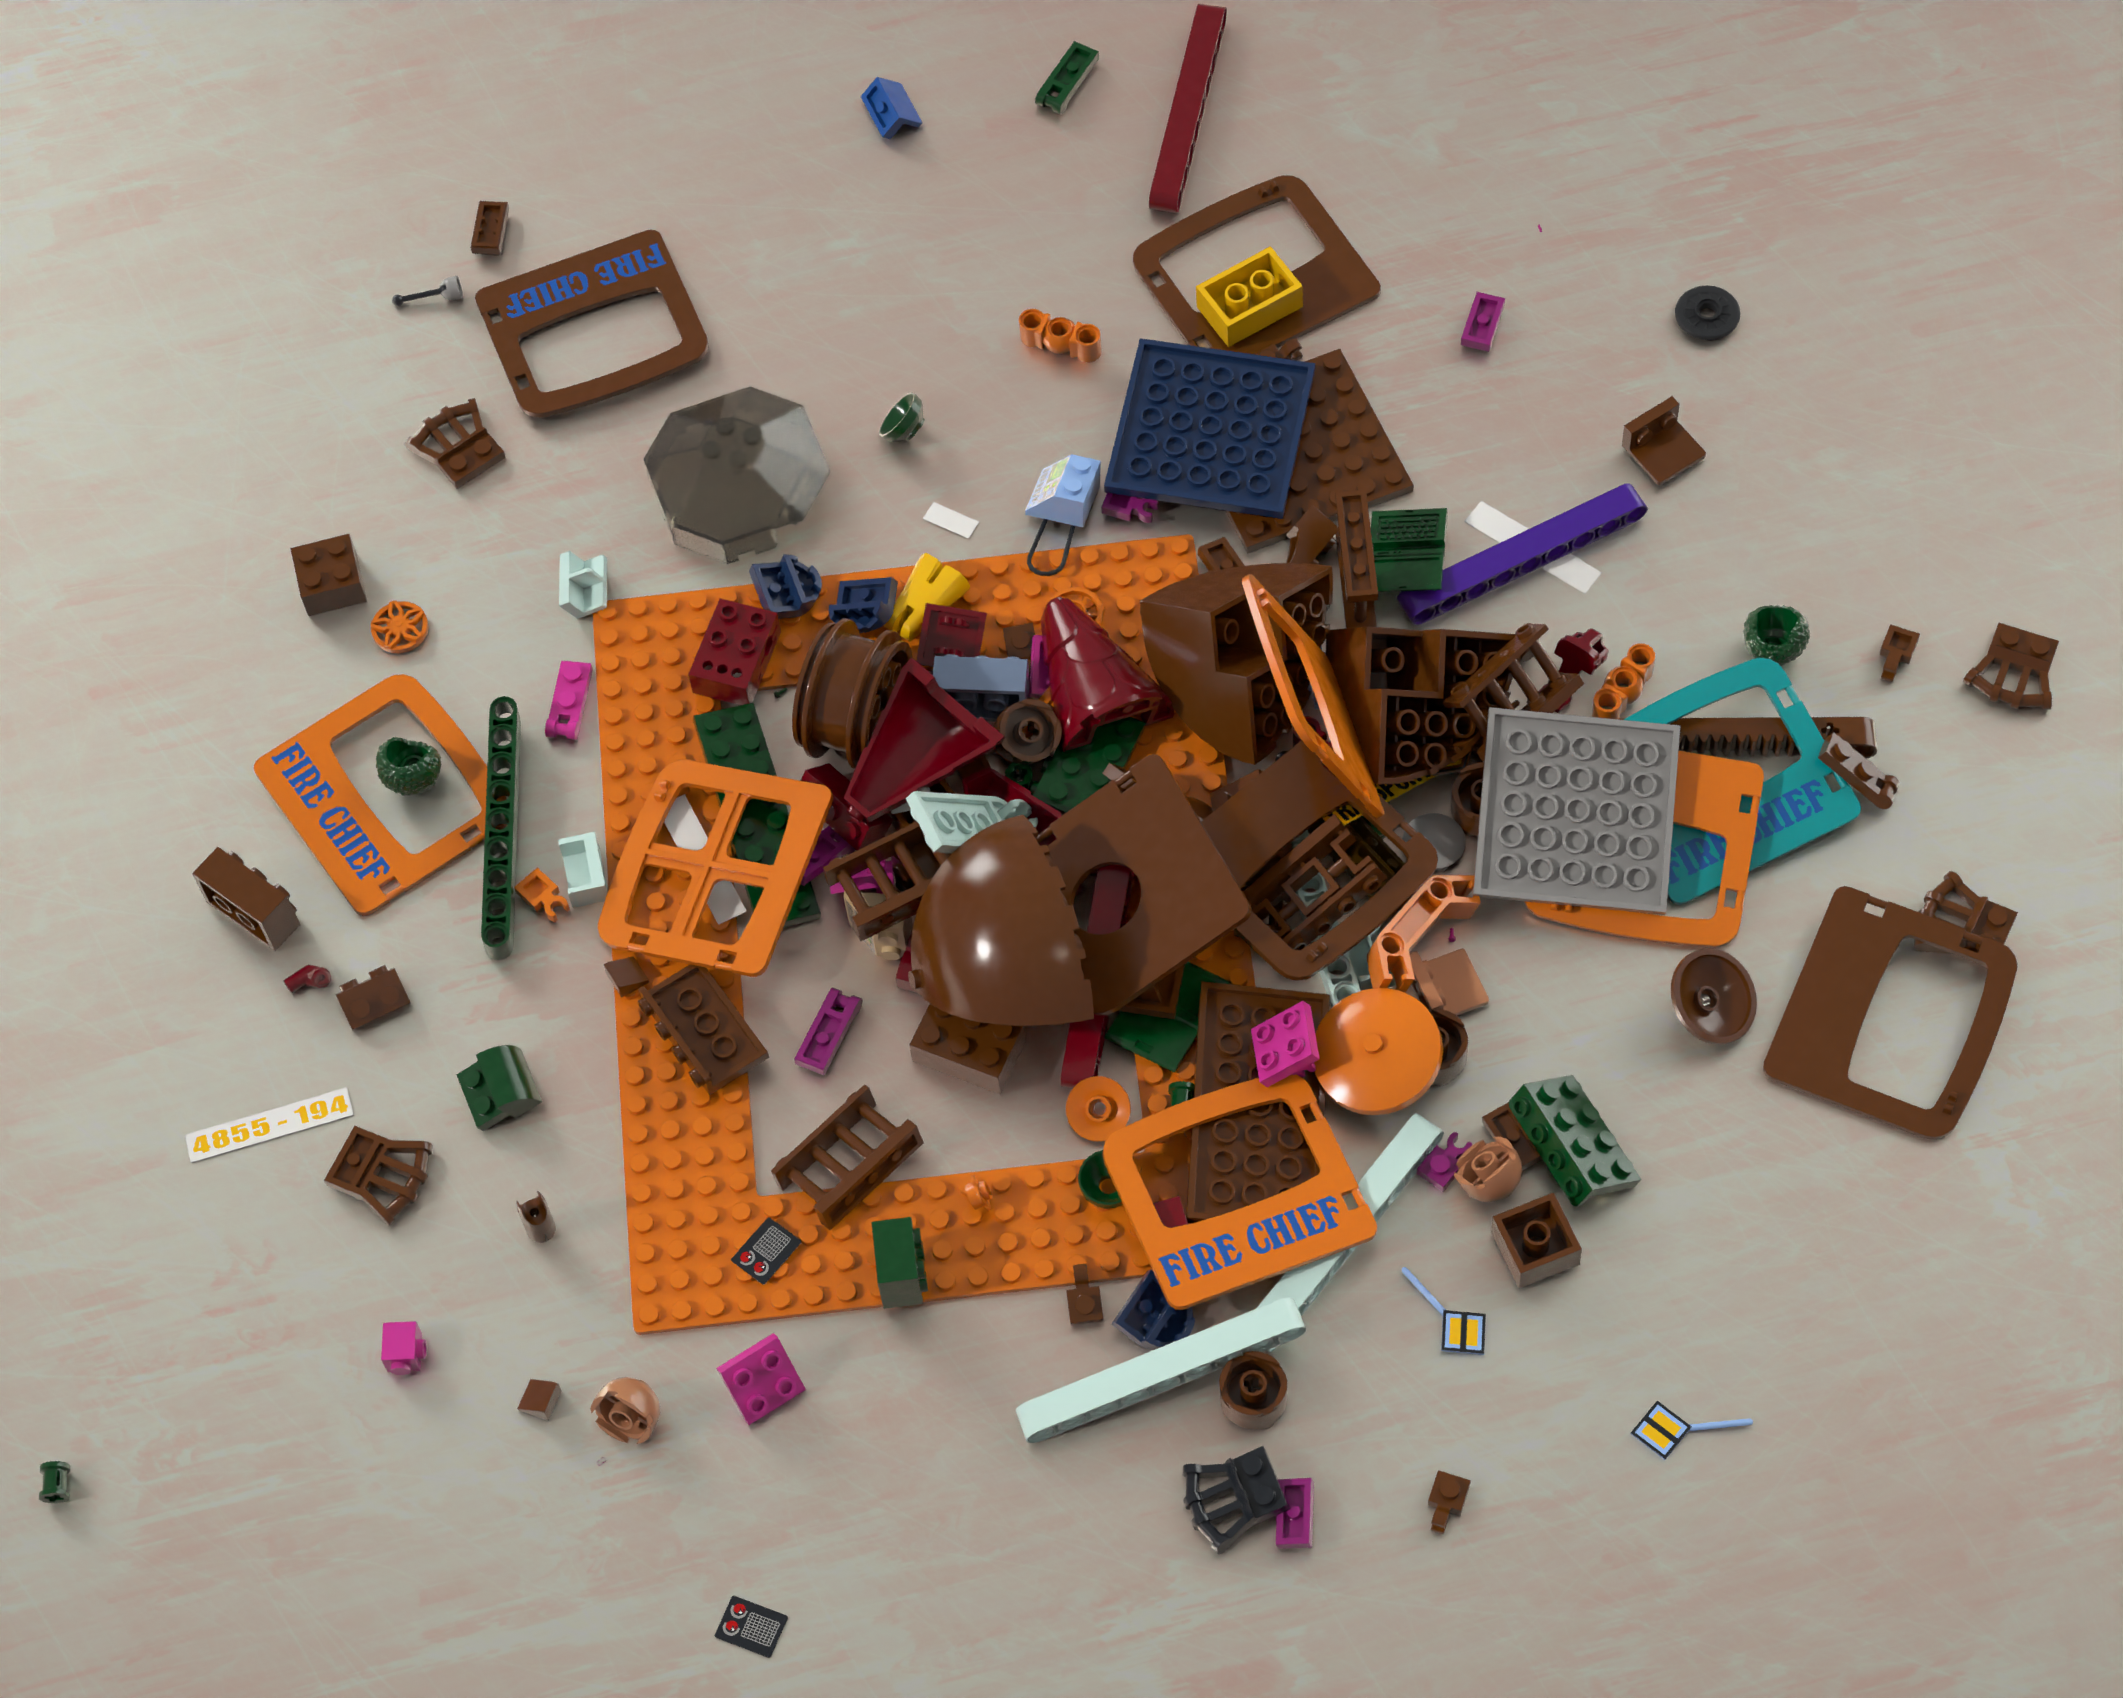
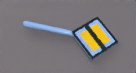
(1460, 1330)
(1663, 1429)

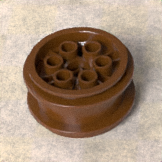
(845, 688)

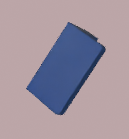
(889, 106)

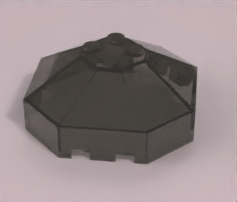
(735, 472)

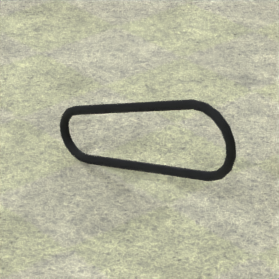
(1035, 543)

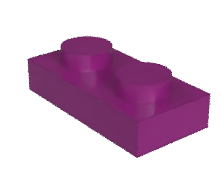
(1482, 321)
(1295, 1525)

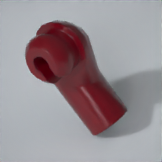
(309, 976)

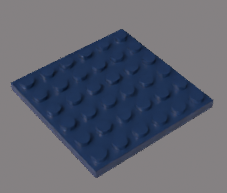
(1210, 428)

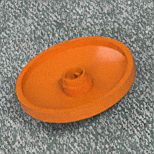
(1378, 1051)

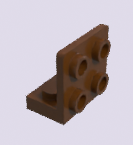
(1661, 442)

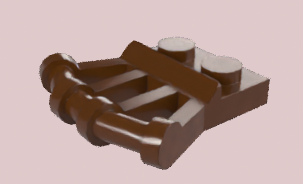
(467, 457)
(2021, 652)
(1983, 920)
(361, 1162)

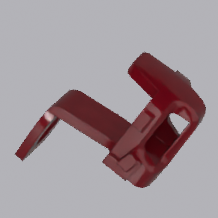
(1579, 654)

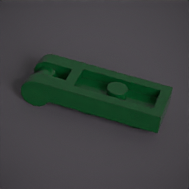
(1067, 77)

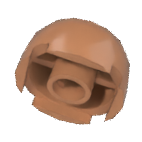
(1489, 1170)
(627, 1409)

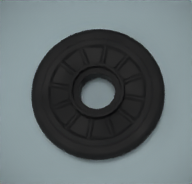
(1707, 328)

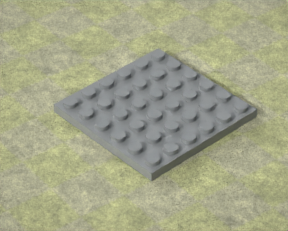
(1577, 811)

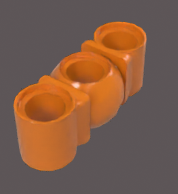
(1042, 331)
(1627, 673)

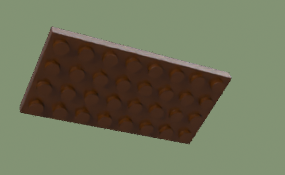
(1257, 1149)

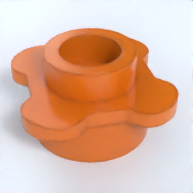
(978, 1193)

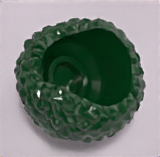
(1776, 633)
(407, 766)

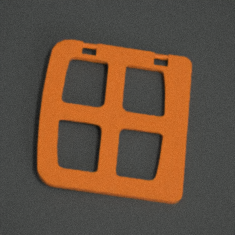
(711, 864)

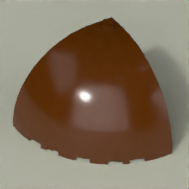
(1213, 659)
(1397, 692)
(999, 934)

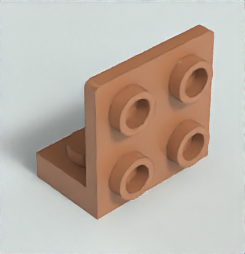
(1448, 983)

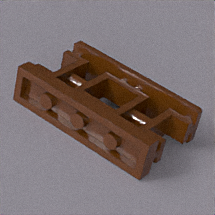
(1299, 868)

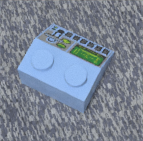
(1066, 490)

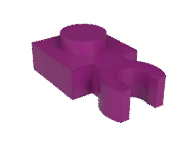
(1126, 506)
(1441, 1164)

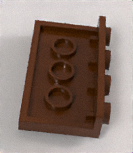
(702, 1027)

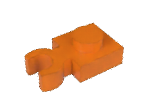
(541, 892)

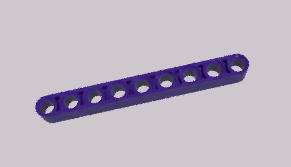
(1526, 553)

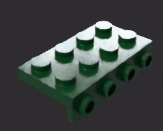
(1077, 773)
(1572, 1139)

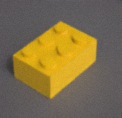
(1249, 296)

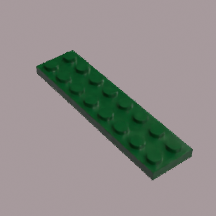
(736, 741)

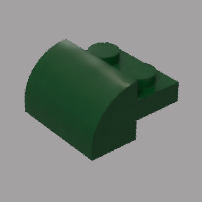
(498, 1086)

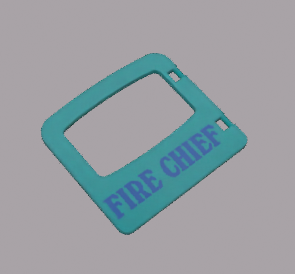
(1793, 804)

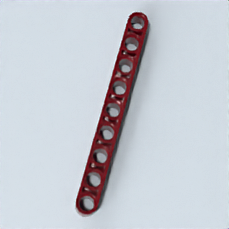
(1187, 108)
(1107, 915)

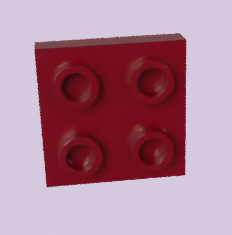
(950, 632)

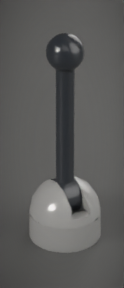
(449, 289)

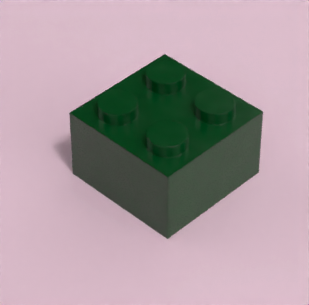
(899, 1262)

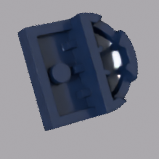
(786, 586)
(865, 602)
(1150, 1318)

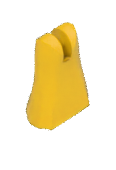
(926, 584)

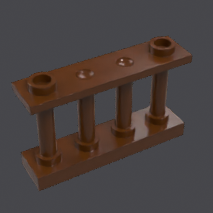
(1356, 559)
(1558, 690)
(897, 905)
(864, 1178)

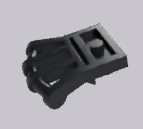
(1256, 1492)

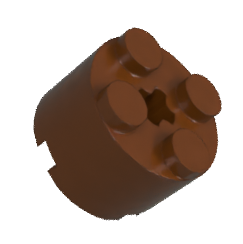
(1040, 722)
(1467, 798)
(1454, 1045)
(1236, 1385)

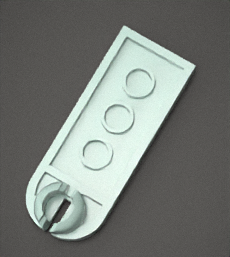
(955, 818)

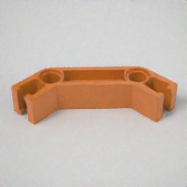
(1436, 899)

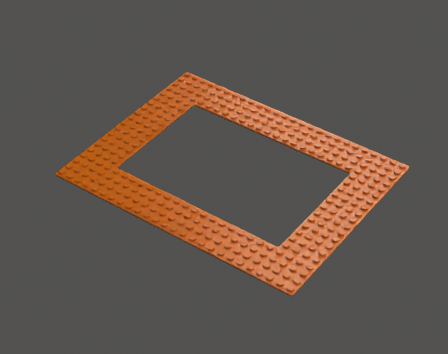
(694, 1151)

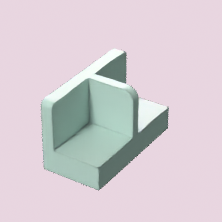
(582, 584)

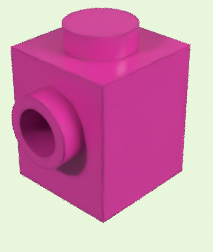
(402, 1347)

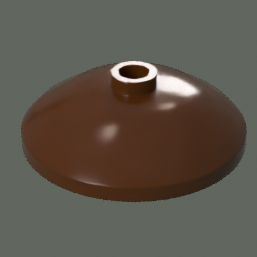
(1725, 991)

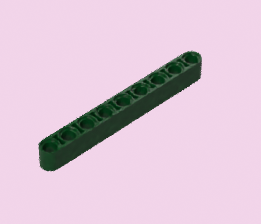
(505, 839)

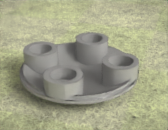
(1443, 834)

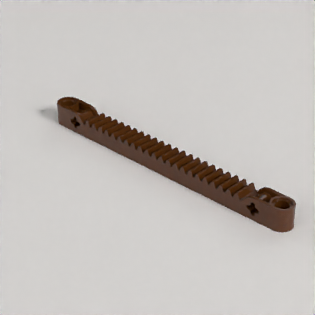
(1760, 734)

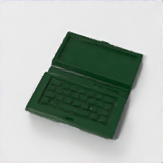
(1409, 549)
(1165, 1039)

